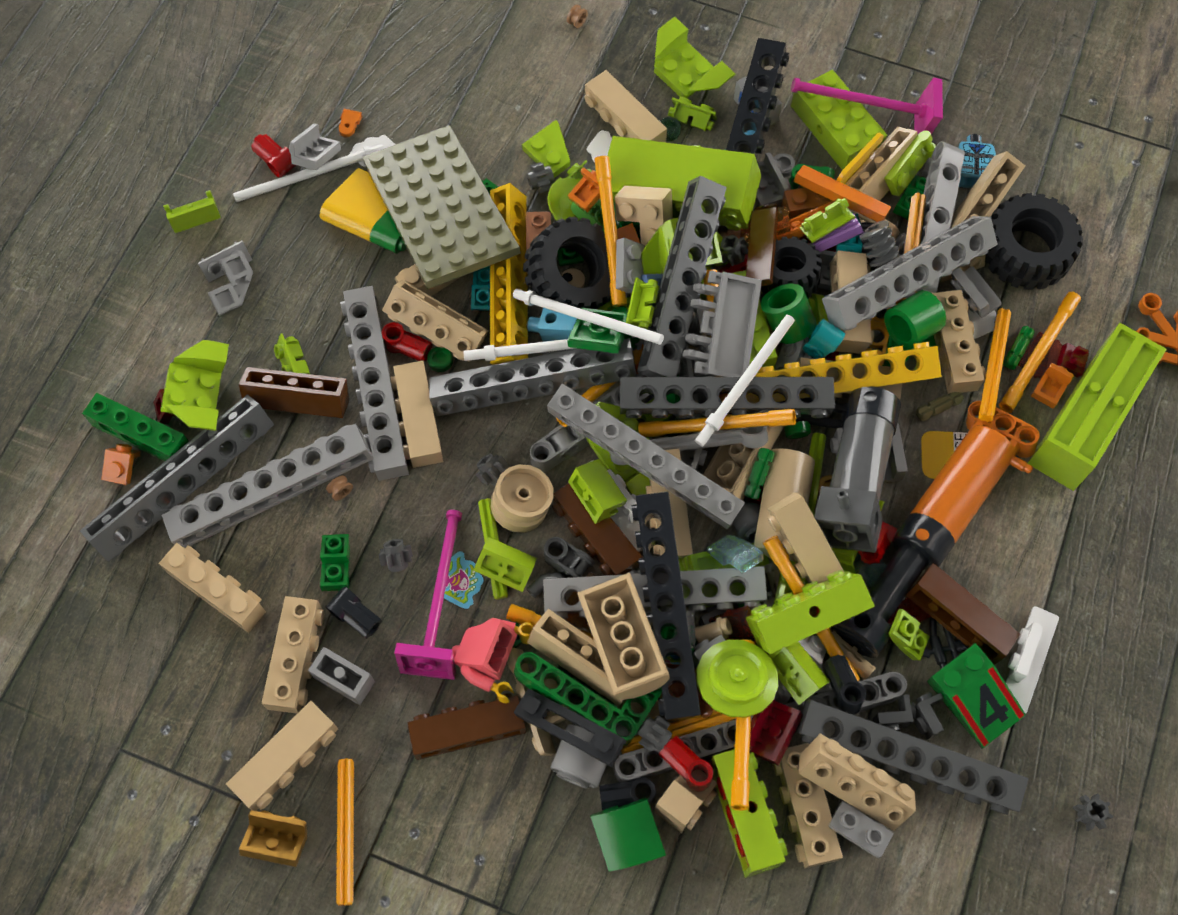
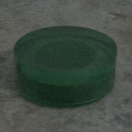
(673, 128)

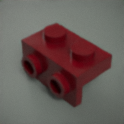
(773, 731)

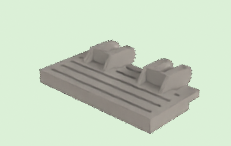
(728, 321)

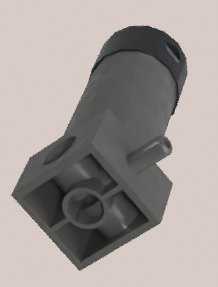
(850, 507)

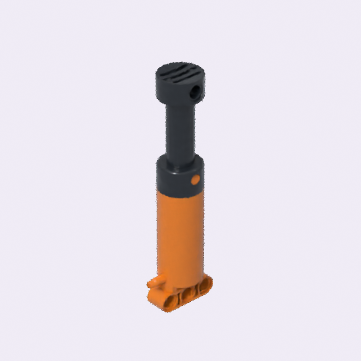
(941, 518)

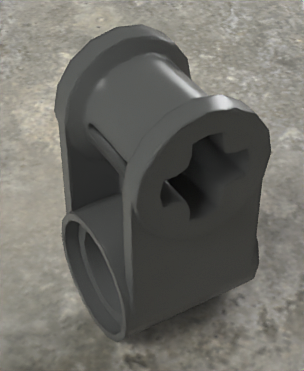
(569, 560)

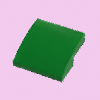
(628, 835)

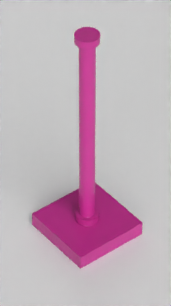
(926, 111)
(427, 659)

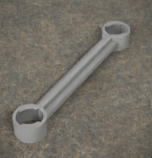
(750, 437)

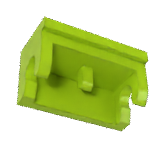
(193, 213)
(597, 490)
(505, 564)
(798, 672)

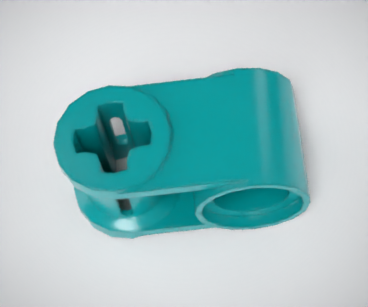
(823, 340)

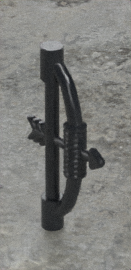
(937, 647)

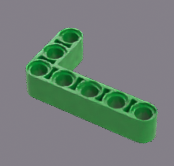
(589, 700)

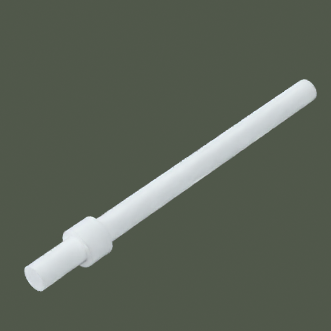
(490, 352)
(715, 420)

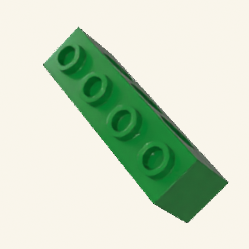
(133, 427)

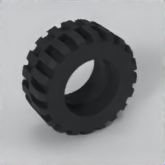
(1050, 222)
(543, 270)

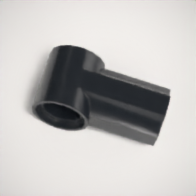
(348, 608)
(843, 683)
(624, 793)

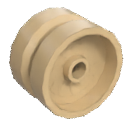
(521, 498)

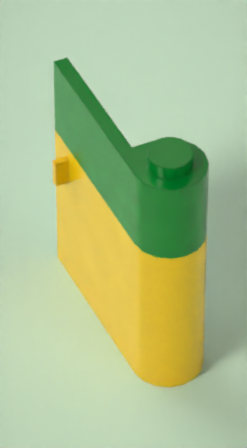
(361, 211)

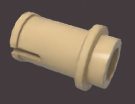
(713, 630)

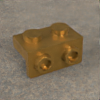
(274, 838)

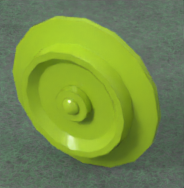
(559, 201)
(737, 678)

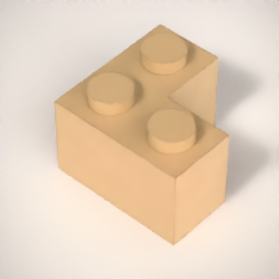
(644, 205)
(681, 804)

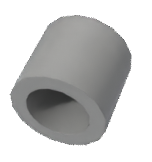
(576, 765)

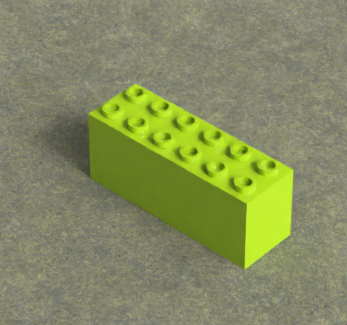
(674, 165)
(1097, 407)

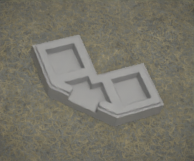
(232, 294)

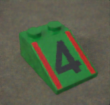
(977, 695)

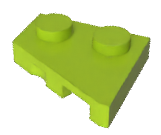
(548, 148)

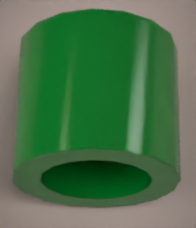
(792, 301)
(915, 319)

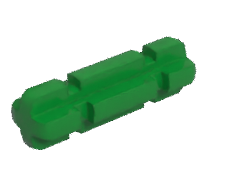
(1018, 347)
(759, 473)

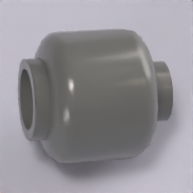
(746, 521)

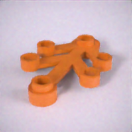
(1170, 336)

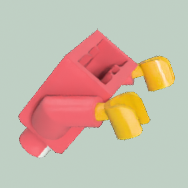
(486, 652)

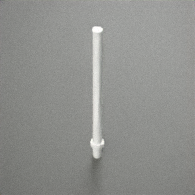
(304, 174)
(530, 298)

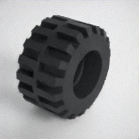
(799, 256)

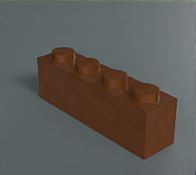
(296, 392)
(601, 539)
(962, 613)
(464, 727)

